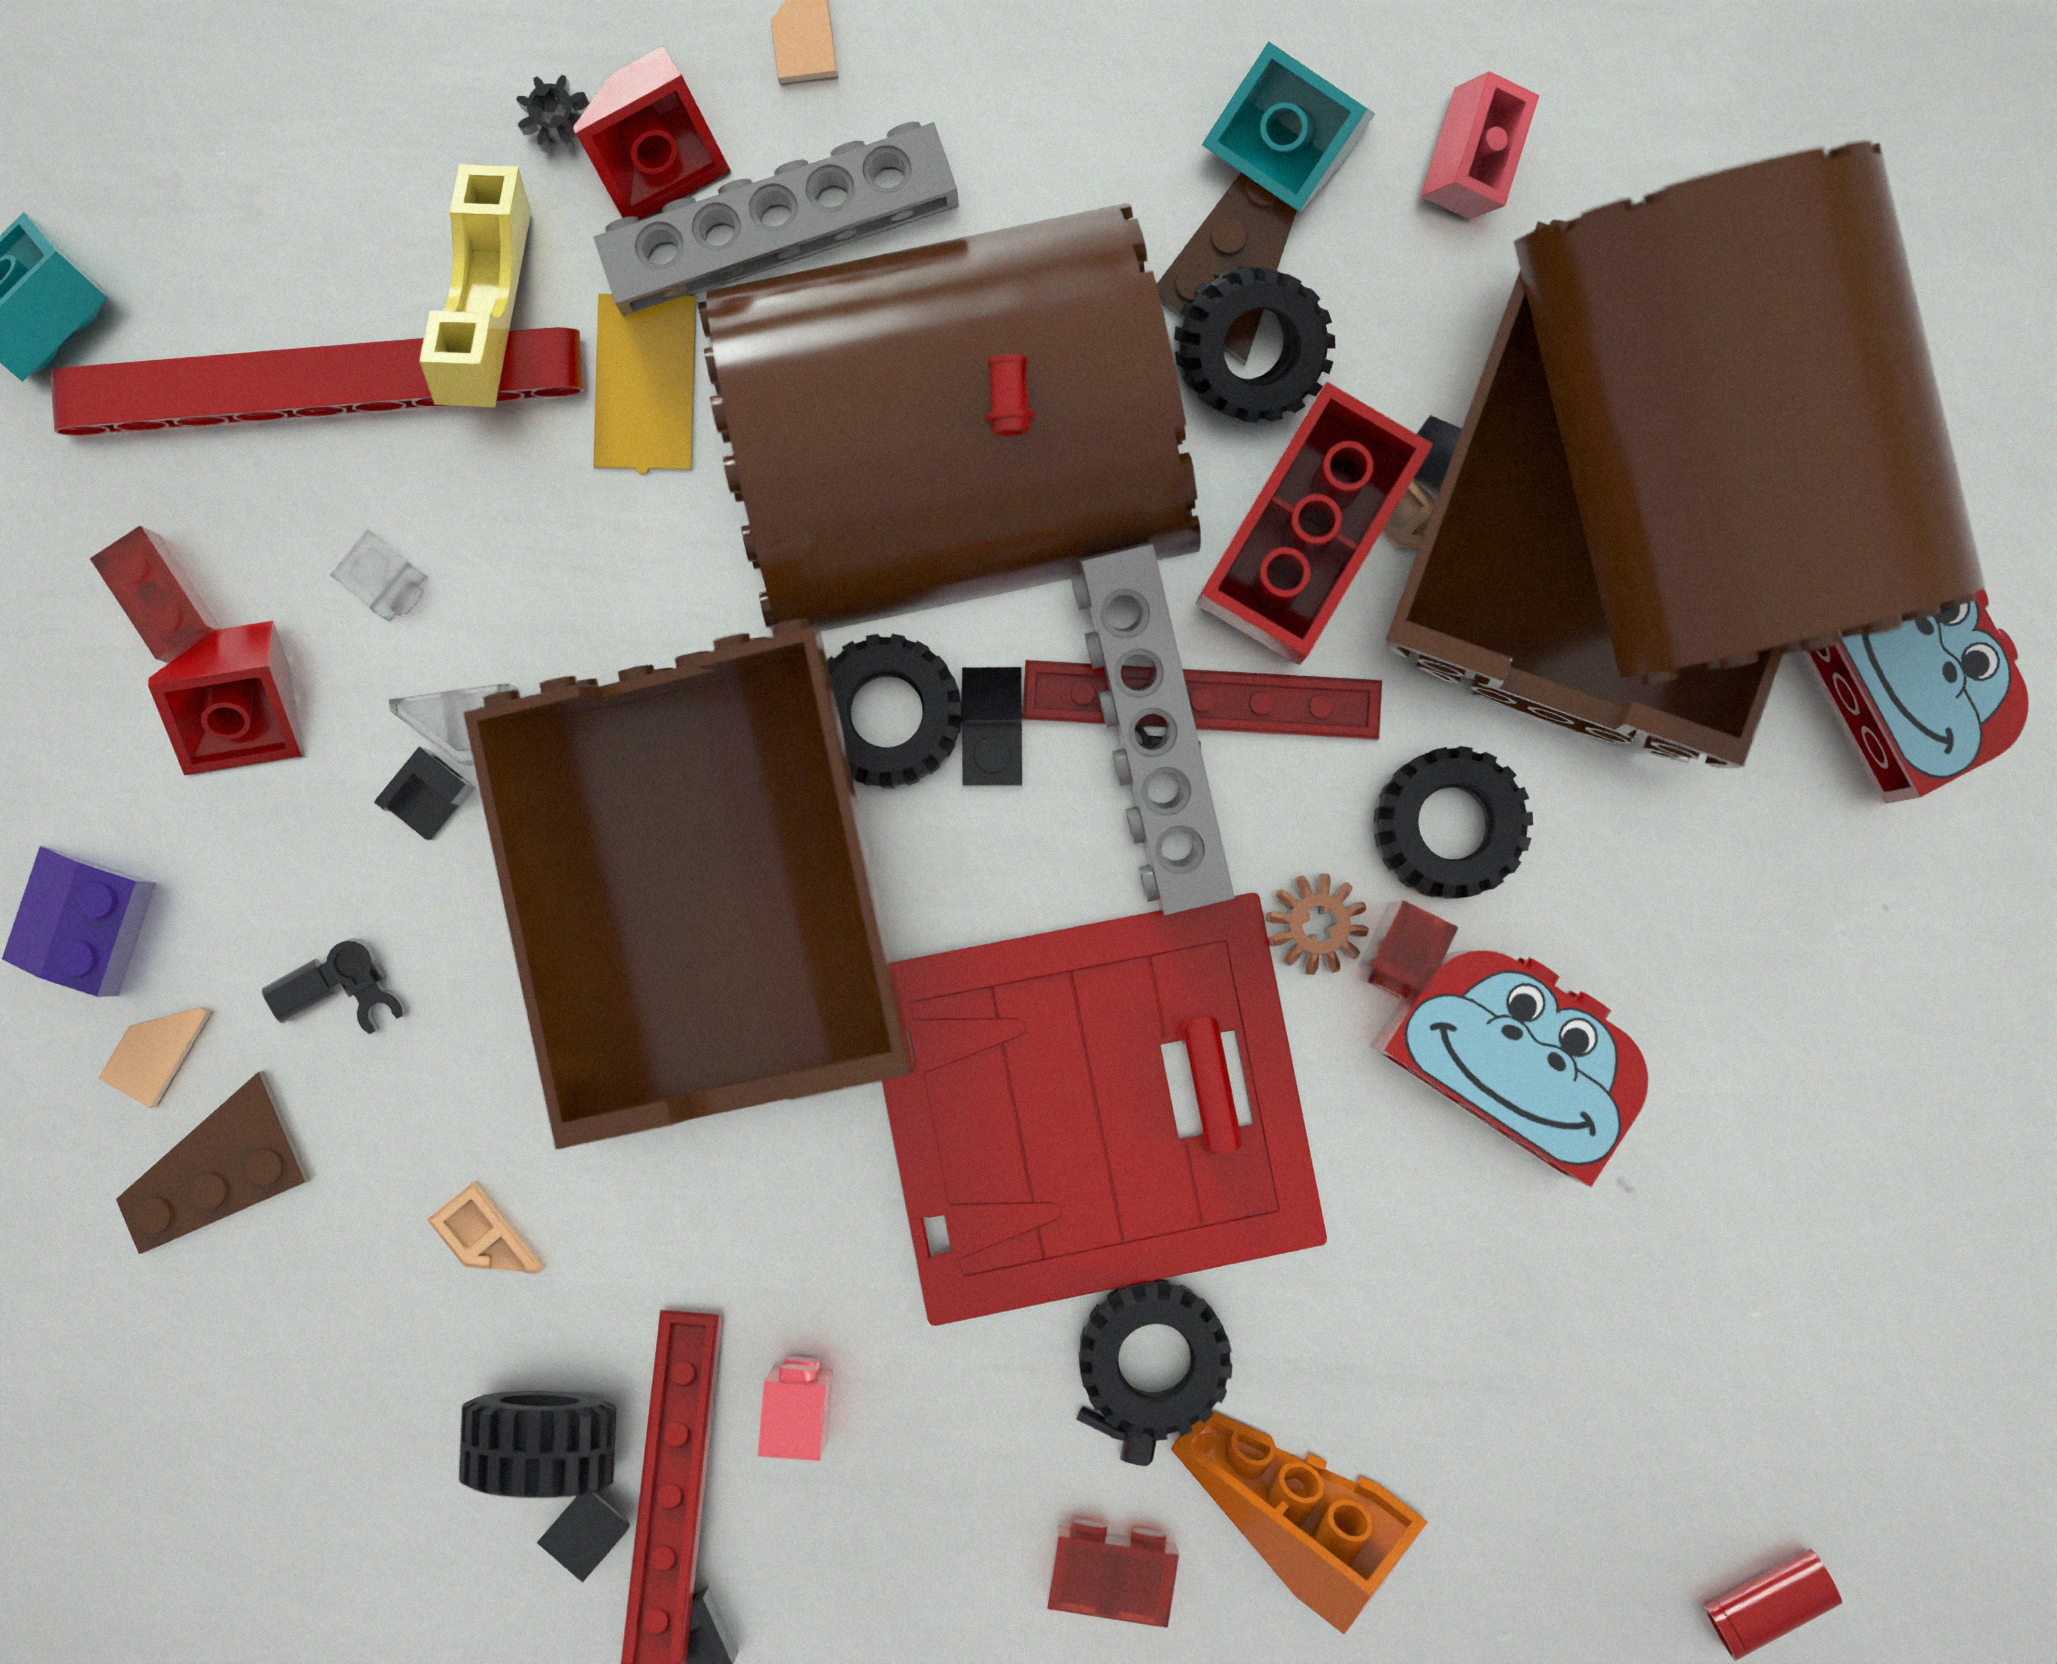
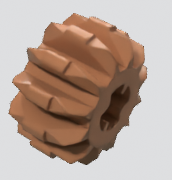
(1335, 933)

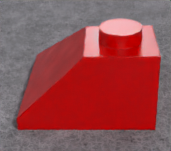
(649, 137)
(229, 700)

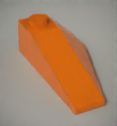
(1313, 1527)

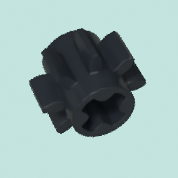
(546, 98)

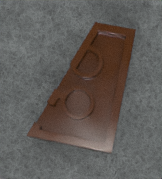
(1242, 230)
(216, 1170)

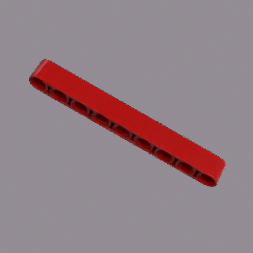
(292, 384)

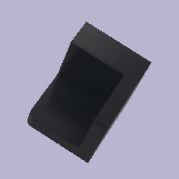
(425, 793)
(584, 1534)
(708, 1634)

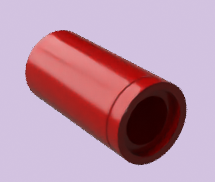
(1773, 1604)

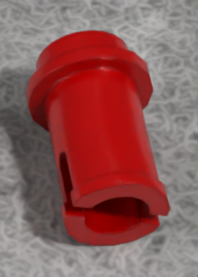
(1009, 395)

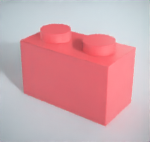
(1480, 145)
(795, 1410)

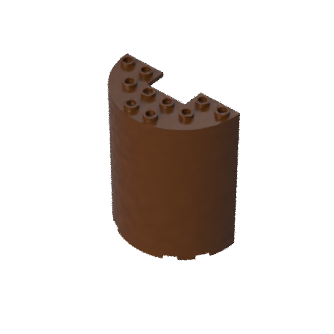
(1751, 413)
(868, 436)
(1513, 593)
(688, 887)

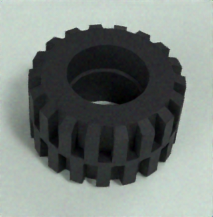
(1301, 355)
(939, 699)
(1503, 814)
(1164, 1410)
(537, 1444)

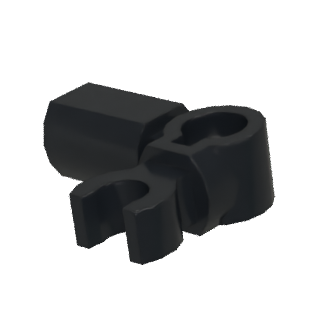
(348, 963)

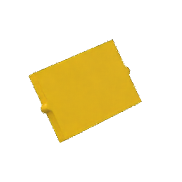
(645, 386)

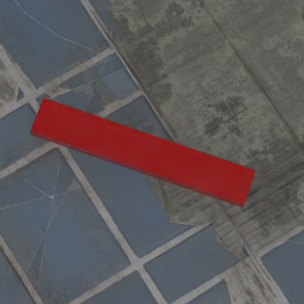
(1217, 700)
(672, 1488)

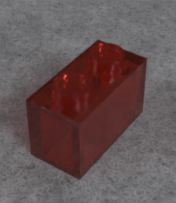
(155, 593)
(1406, 949)
(1113, 1573)

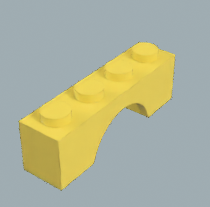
(469, 337)

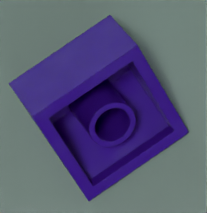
(78, 923)

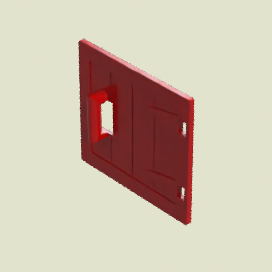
(1053, 1117)

